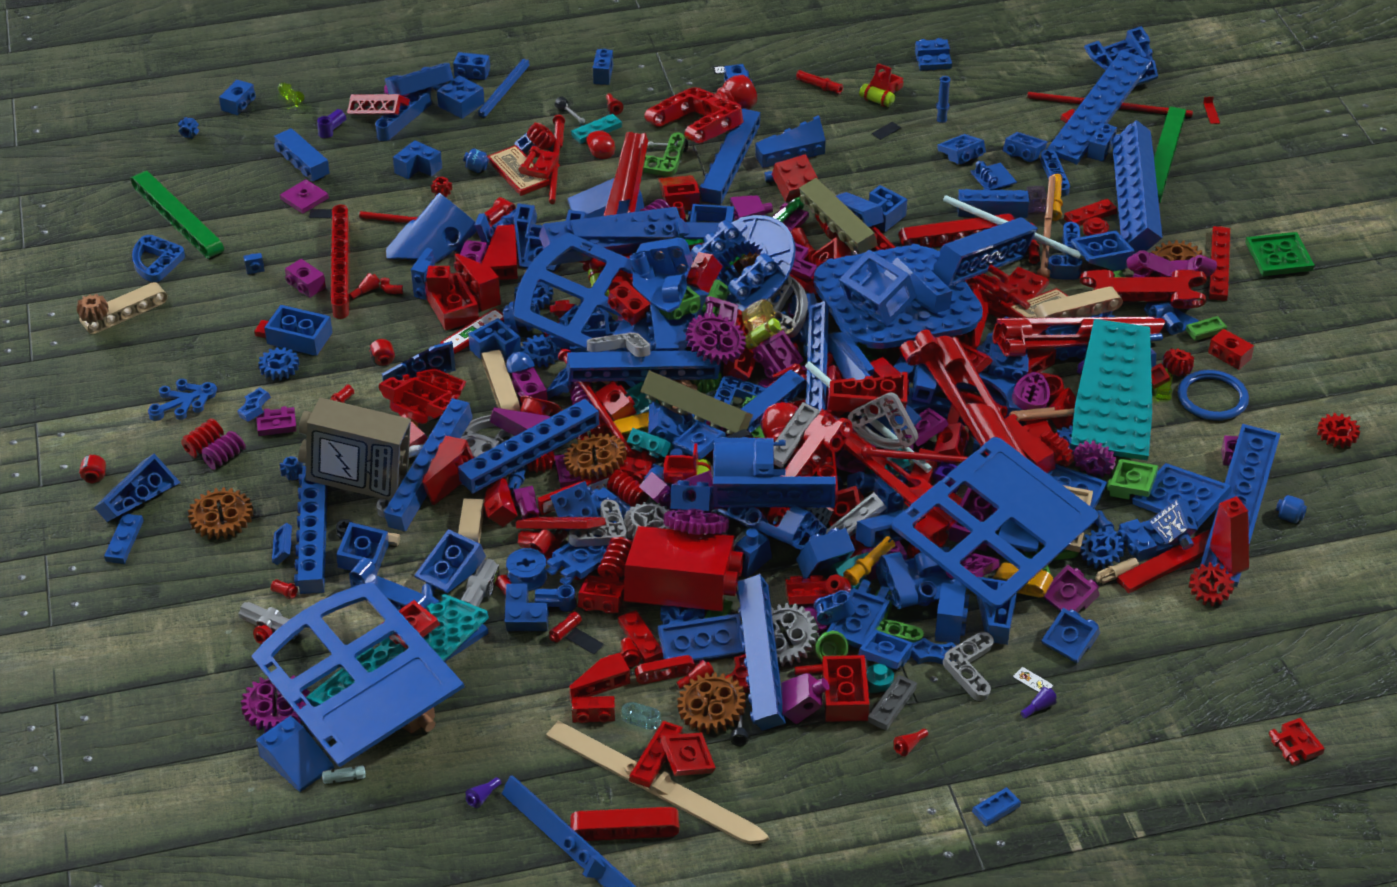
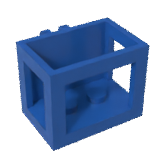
(877, 293)

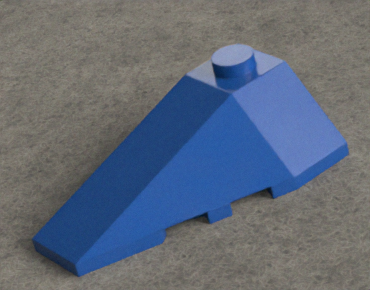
(437, 357)

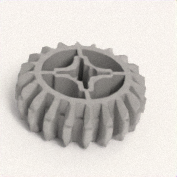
(644, 515)

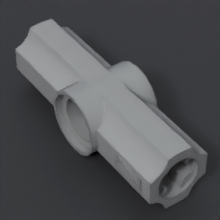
(478, 585)
(261, 616)

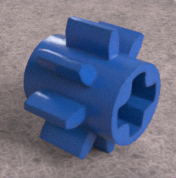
(188, 127)
(291, 468)

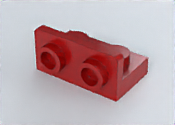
(1064, 401)
(593, 709)

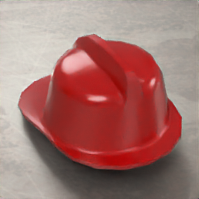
(539, 406)

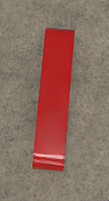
(626, 823)

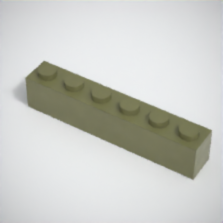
(837, 216)
(696, 403)

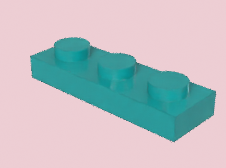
(604, 124)

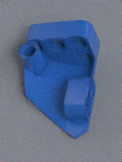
(438, 227)
(660, 275)
(793, 530)
(911, 580)

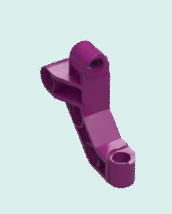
(1150, 265)

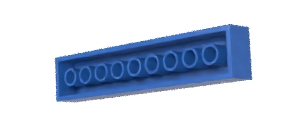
(1137, 187)

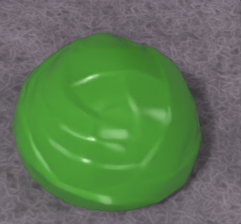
(831, 644)

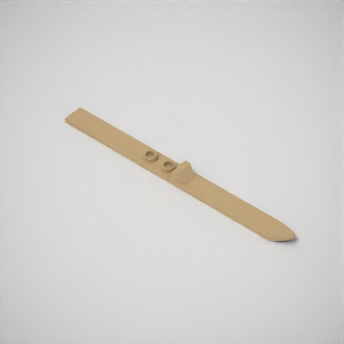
(661, 786)

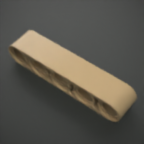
(1081, 304)
(128, 306)
(500, 380)

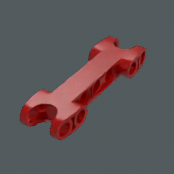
(1173, 288)
(818, 443)

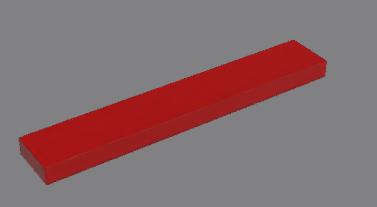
(1162, 564)

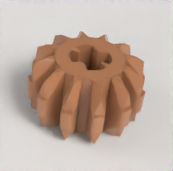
(92, 308)

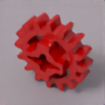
(1338, 430)
(1062, 453)
(1203, 587)

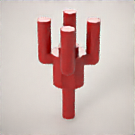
(1000, 288)

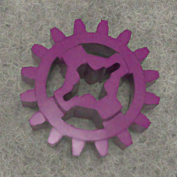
(1094, 459)

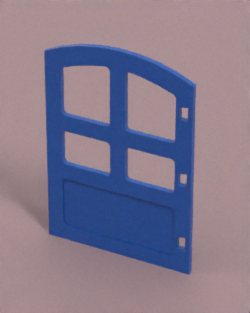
(591, 297)
(378, 699)

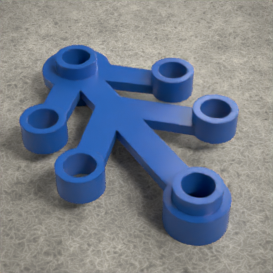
(204, 392)

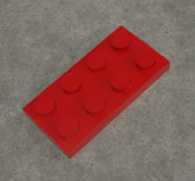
(1028, 286)

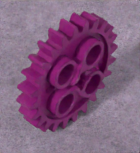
(727, 337)
(696, 521)
(260, 702)

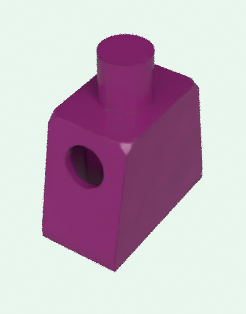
(749, 206)
(802, 696)

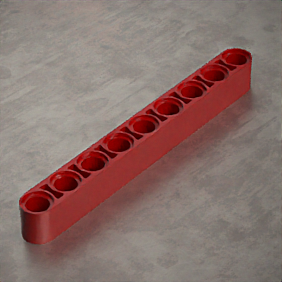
(340, 261)

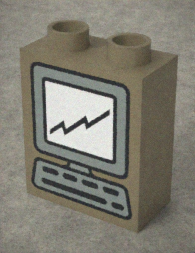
(355, 448)

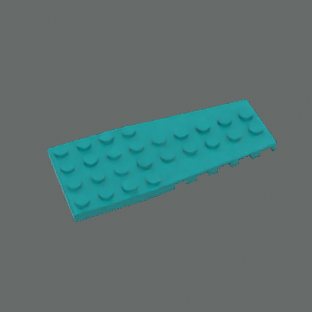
(1116, 390)
(456, 621)

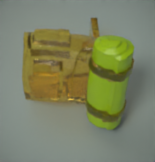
(760, 322)

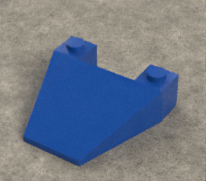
(527, 233)

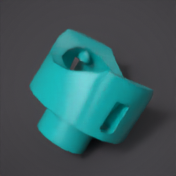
(879, 678)

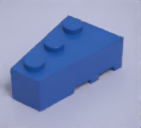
(997, 620)

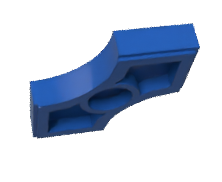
(253, 404)
(927, 651)

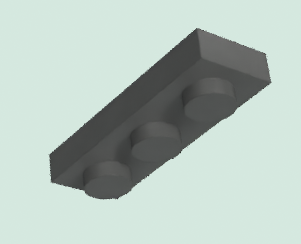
(892, 702)

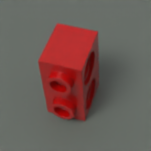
(628, 303)

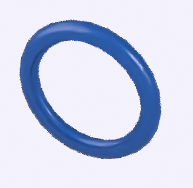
(1210, 415)

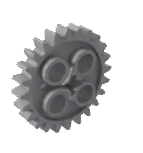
(802, 625)

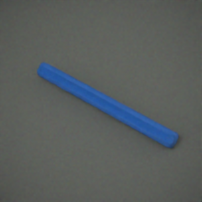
(503, 88)

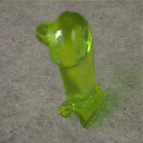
(286, 92)
(1164, 391)

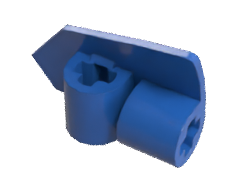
(1174, 319)

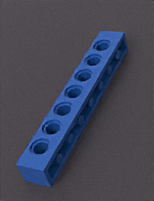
(528, 446)
(311, 536)

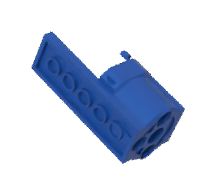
(747, 478)

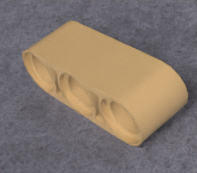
(472, 519)

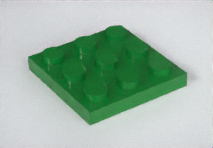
(1279, 254)

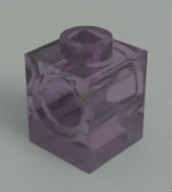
(1037, 199)

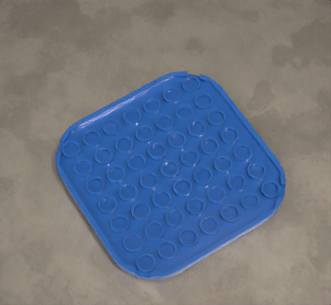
(860, 327)

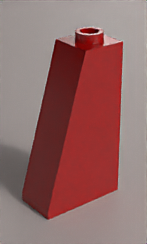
(502, 253)
(1231, 536)

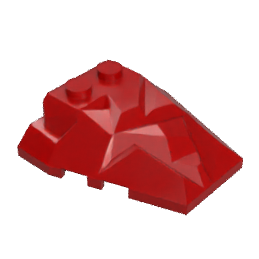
(422, 396)

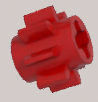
(442, 186)

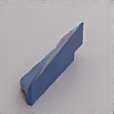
(849, 357)

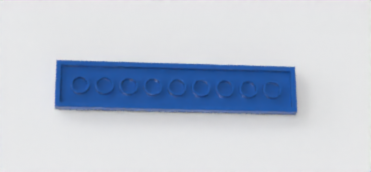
(1099, 105)
(1247, 478)

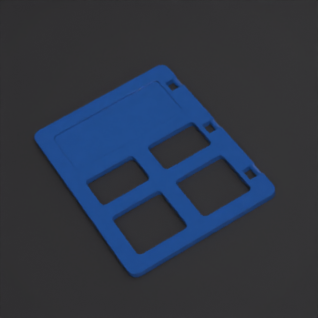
(1021, 495)

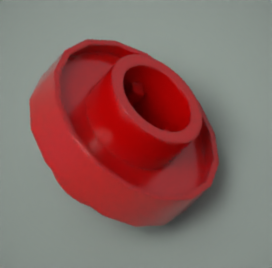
(1095, 226)
(561, 307)

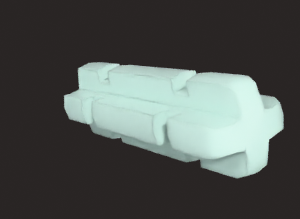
(343, 774)

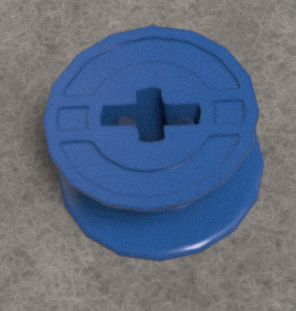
(527, 567)

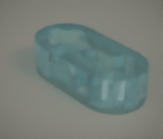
(641, 715)

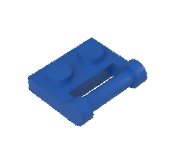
(559, 384)

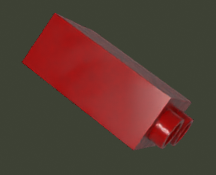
(681, 568)

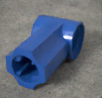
(561, 597)

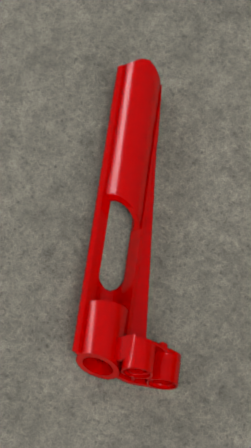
(627, 176)
(1019, 334)
(950, 366)
(935, 521)

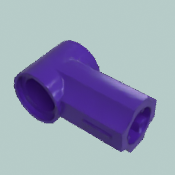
(327, 124)

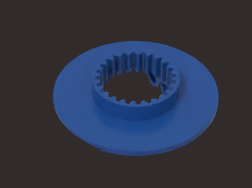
(752, 234)

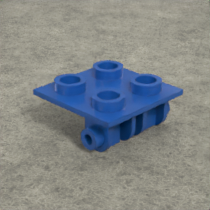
(992, 176)
(575, 502)

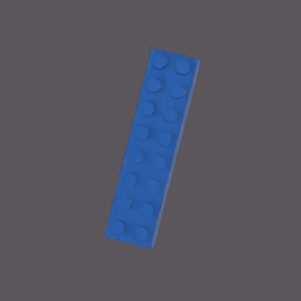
(554, 230)
(976, 252)

